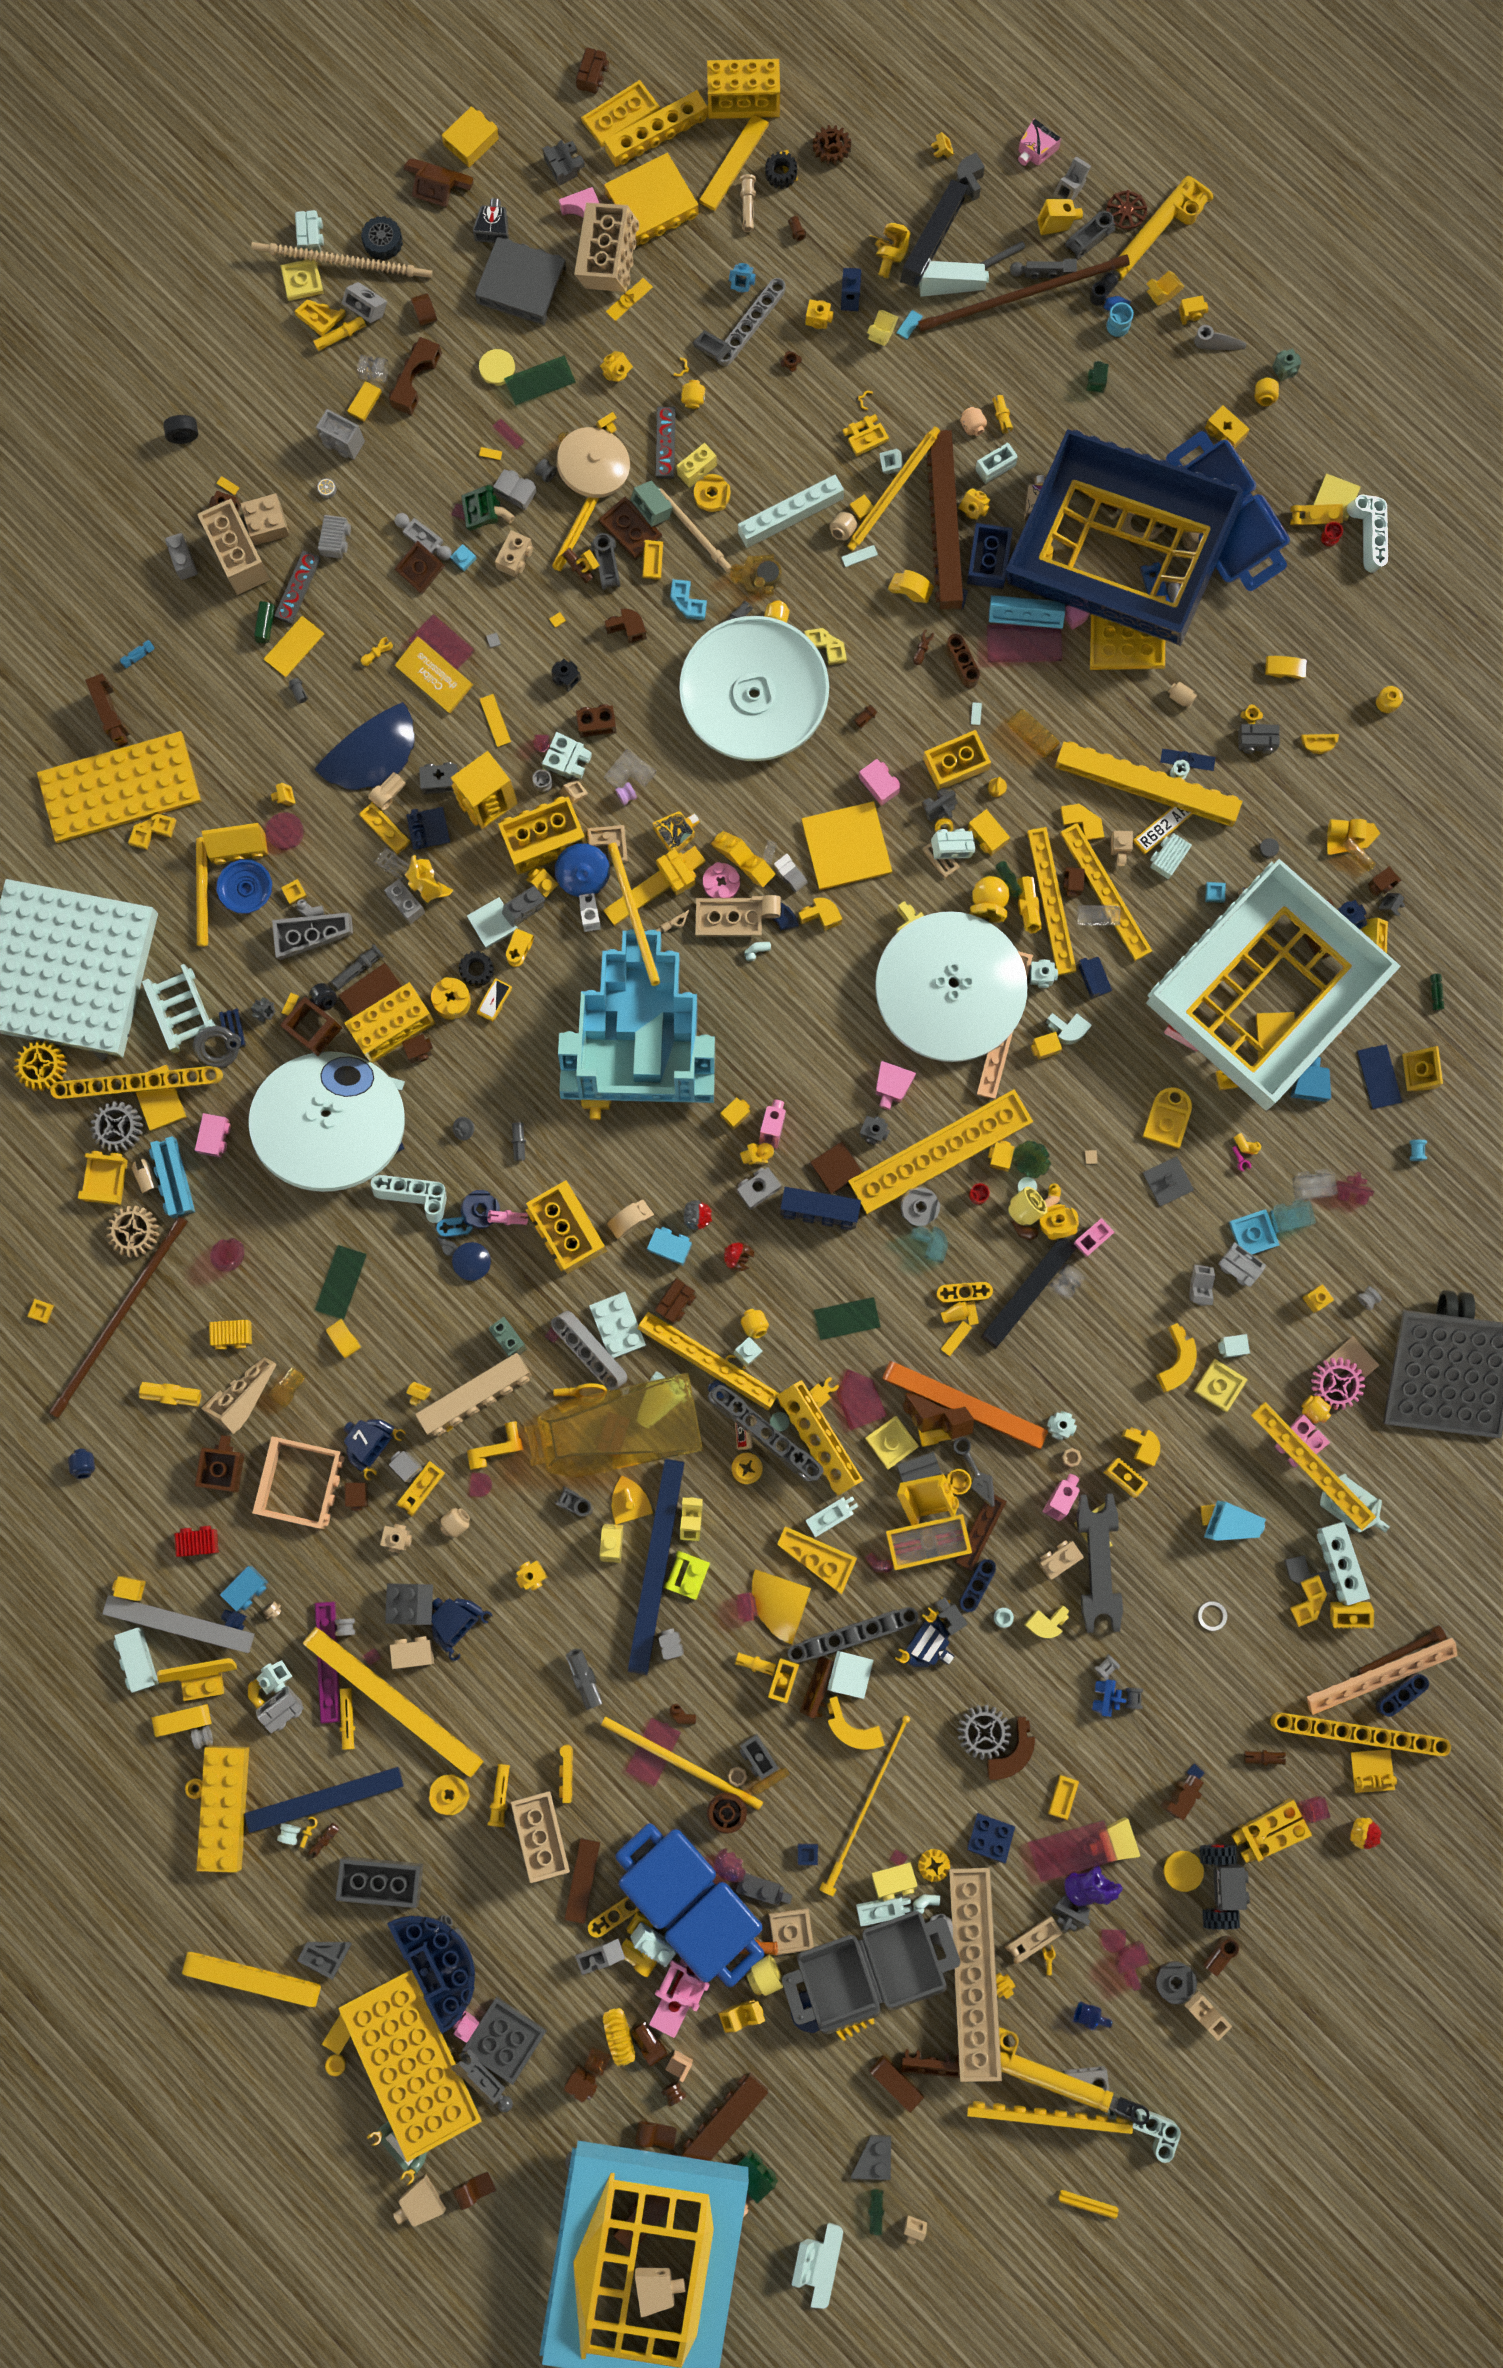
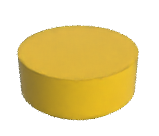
(335, 2065)

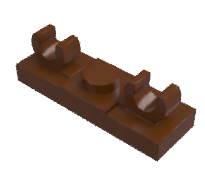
(817, 1688)
(930, 2065)

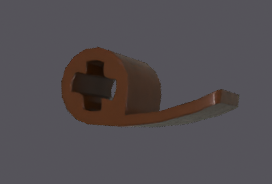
(424, 309)
(655, 2134)
(473, 2189)

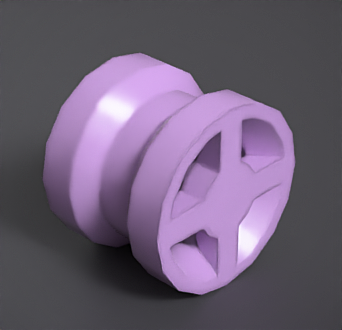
(626, 793)

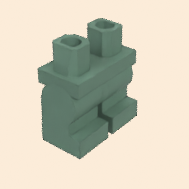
(507, 1337)

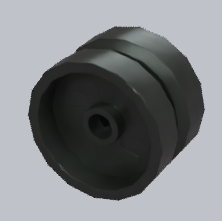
(1456, 1305)

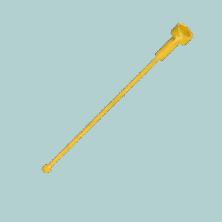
(828, 1887)

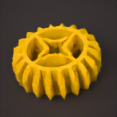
(37, 1051)
(619, 2037)

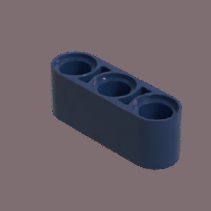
(978, 1574)
(1411, 1694)

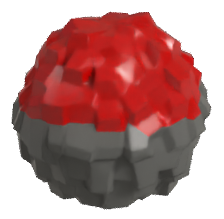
(697, 1215)

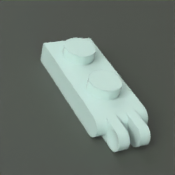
(830, 1516)
(881, 1911)

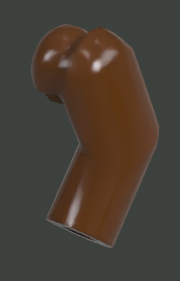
(1025, 1232)
(680, 1716)

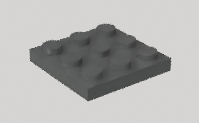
(505, 2040)

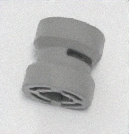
(542, 777)

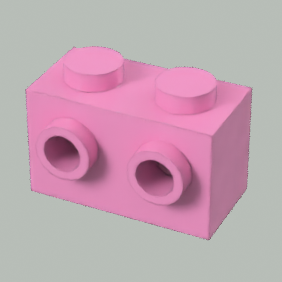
(879, 781)
(213, 1135)

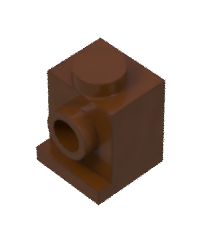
(1074, 881)
(1384, 882)

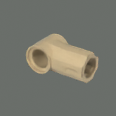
(384, 794)

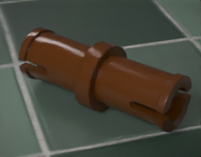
(571, 558)
(1264, 1757)

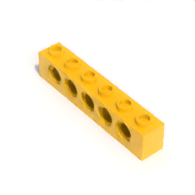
(645, 128)
(828, 1439)

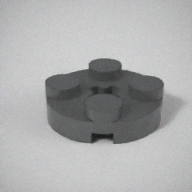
(1166, 1989)

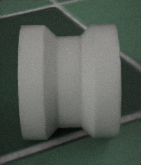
(1369, 1298)
(345, 1627)
(202, 1737)

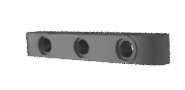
(853, 1634)

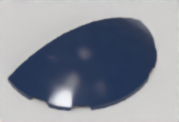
(371, 751)
(439, 1965)

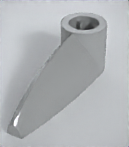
(1216, 341)

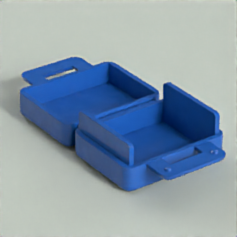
(1256, 530)
(702, 1918)

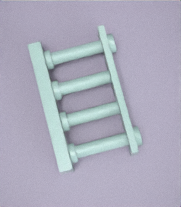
(160, 1006)

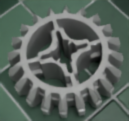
(123, 1122)
(977, 1739)

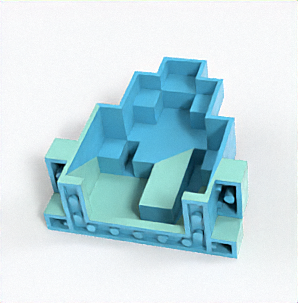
(637, 1036)

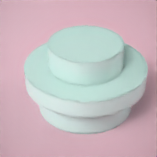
(1003, 1617)

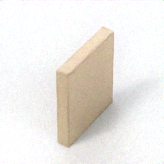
(1091, 1157)

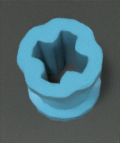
(1418, 1150)

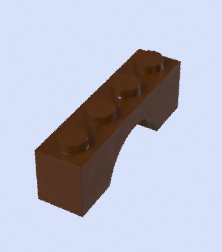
(423, 357)

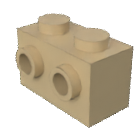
(513, 554)
(1060, 1560)
(411, 1653)

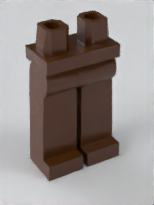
(113, 726)

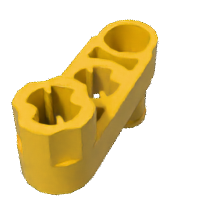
(478, 1456)

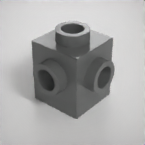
(874, 1137)

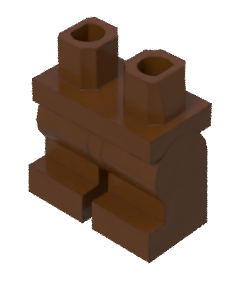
(1183, 1797)

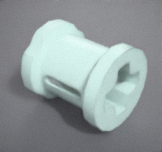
(1179, 765)

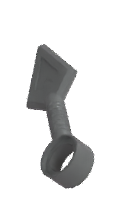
(981, 1483)

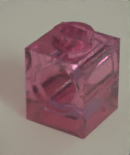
(1315, 1809)

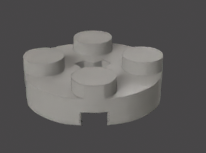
(926, 1215)

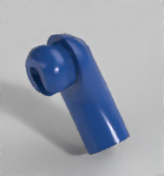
(1110, 301)

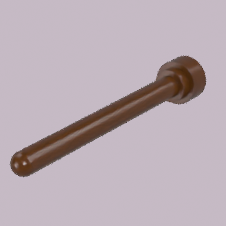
(1435, 1635)

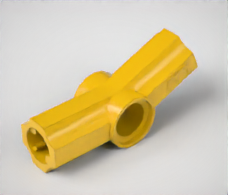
(1029, 905)

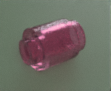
(746, 1607)

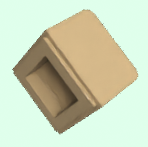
(574, 791)

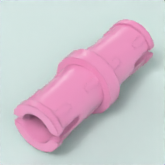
(507, 1217)

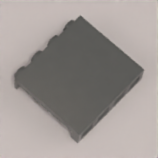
(520, 280)

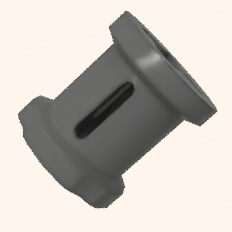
(1134, 1698)

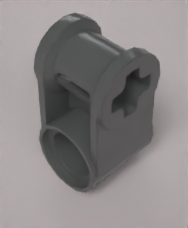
(573, 1501)

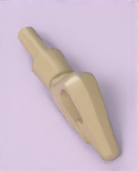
(673, 923)

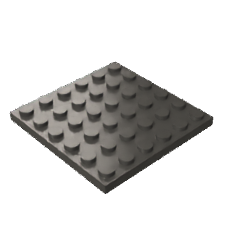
(1447, 1375)

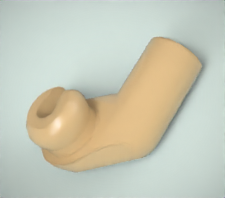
(504, 513)

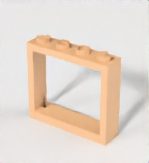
(268, 1474)

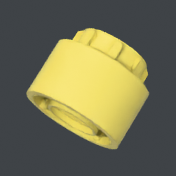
(1027, 1206)
(765, 1976)

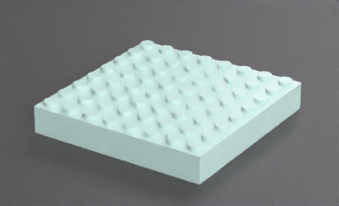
(71, 966)

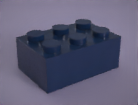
(989, 556)

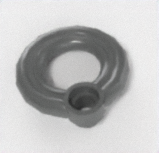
(221, 1032)

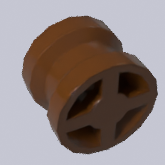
(673, 2093)

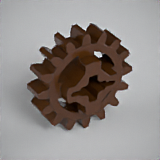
(831, 143)

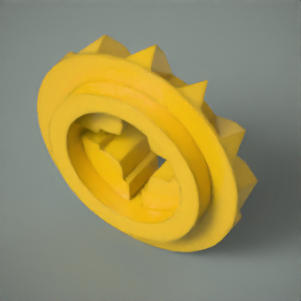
(750, 1477)
(925, 1861)

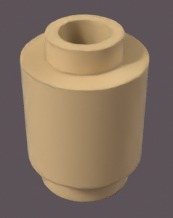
(1182, 694)

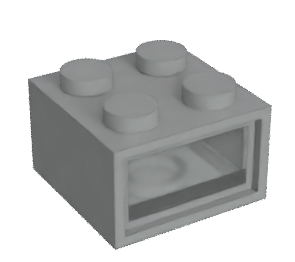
(340, 434)

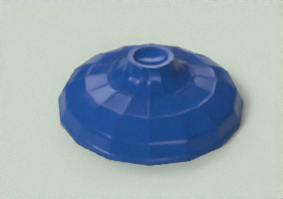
(582, 870)
(244, 886)

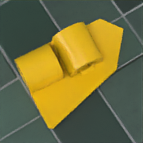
(1358, 829)

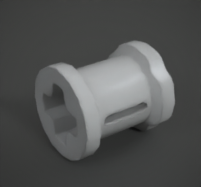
(1107, 1667)

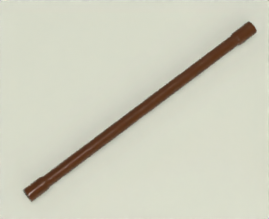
(1113, 264)
(62, 1402)

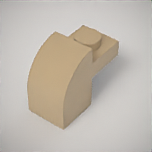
(629, 1218)
(1208, 2016)

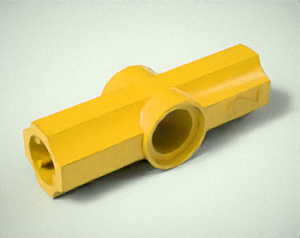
(170, 1394)

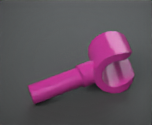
(1241, 1160)

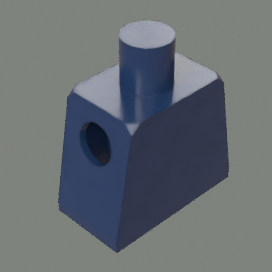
(850, 285)

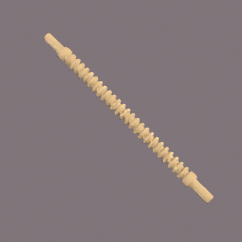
(273, 249)

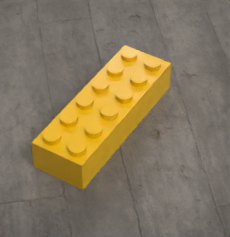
(222, 1809)

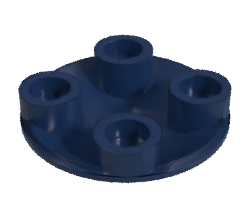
(471, 1261)

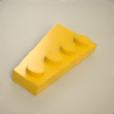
(823, 1560)

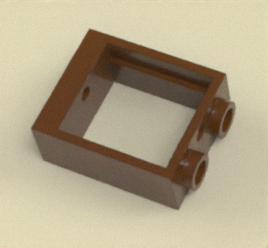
(324, 1034)

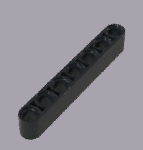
(1028, 1292)

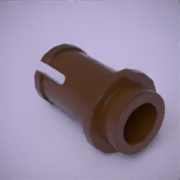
(798, 232)
(865, 716)

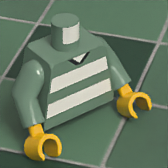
(388, 2140)

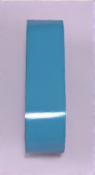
(455, 1231)

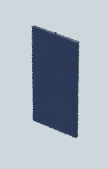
(1379, 1076)

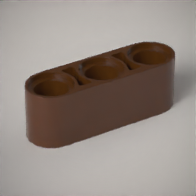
(963, 669)
(896, 2083)

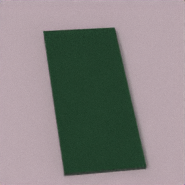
(539, 380)
(340, 1282)

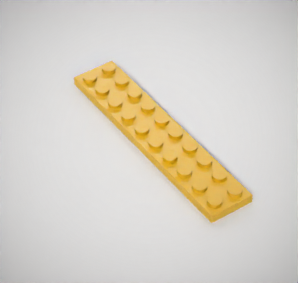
(940, 1151)

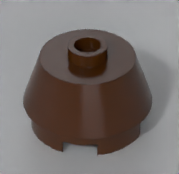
(726, 1813)

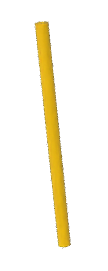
(634, 915)
(680, 1762)

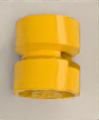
(959, 1480)

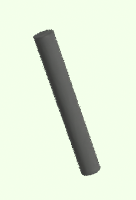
(1004, 254)

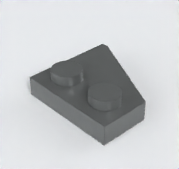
(324, 1956)
(875, 2159)

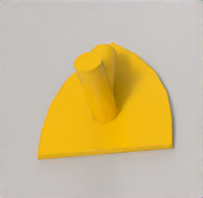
(629, 1501)

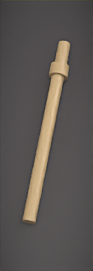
(716, 555)

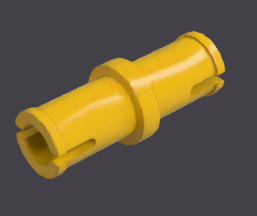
(1002, 414)
(755, 1664)

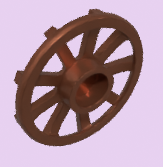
(1127, 209)

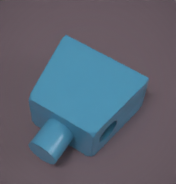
(1313, 1083)

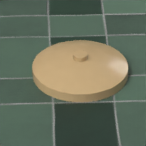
(593, 462)

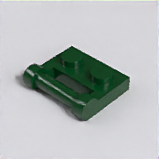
(474, 510)

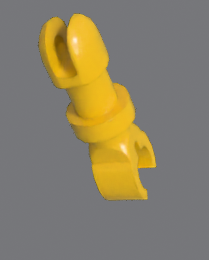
(376, 652)

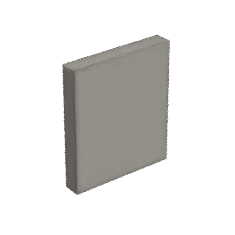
(493, 640)

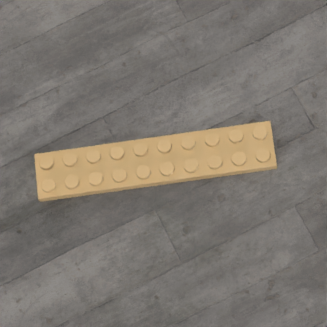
(975, 1975)

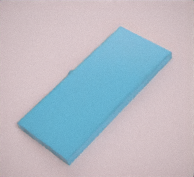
(909, 324)

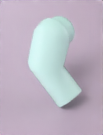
(756, 947)

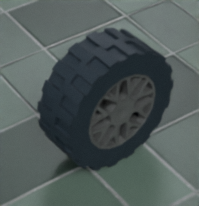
(381, 238)

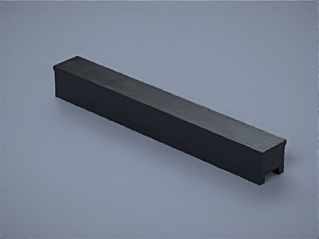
(933, 234)

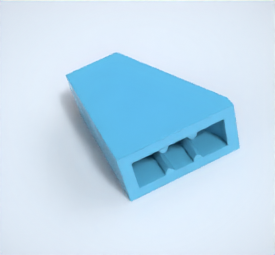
(1232, 1522)

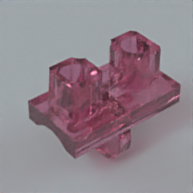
(1362, 1191)

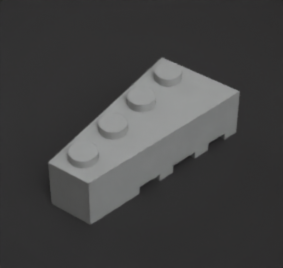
(306, 933)

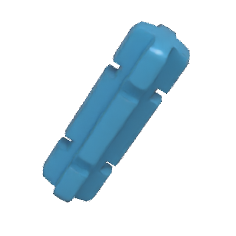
(137, 654)

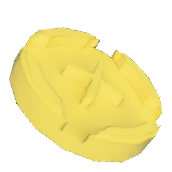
(496, 366)

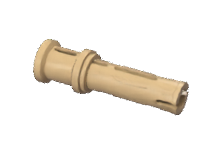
(748, 195)

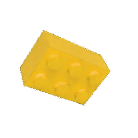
(957, 760)

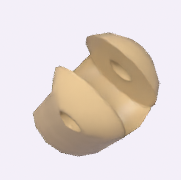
(145, 1176)

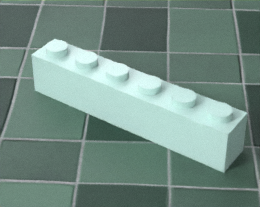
(791, 511)

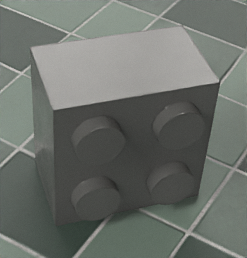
(409, 1604)

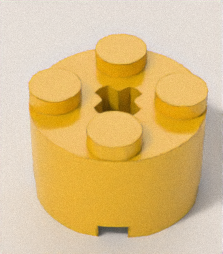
(448, 988)

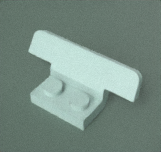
(817, 2265)

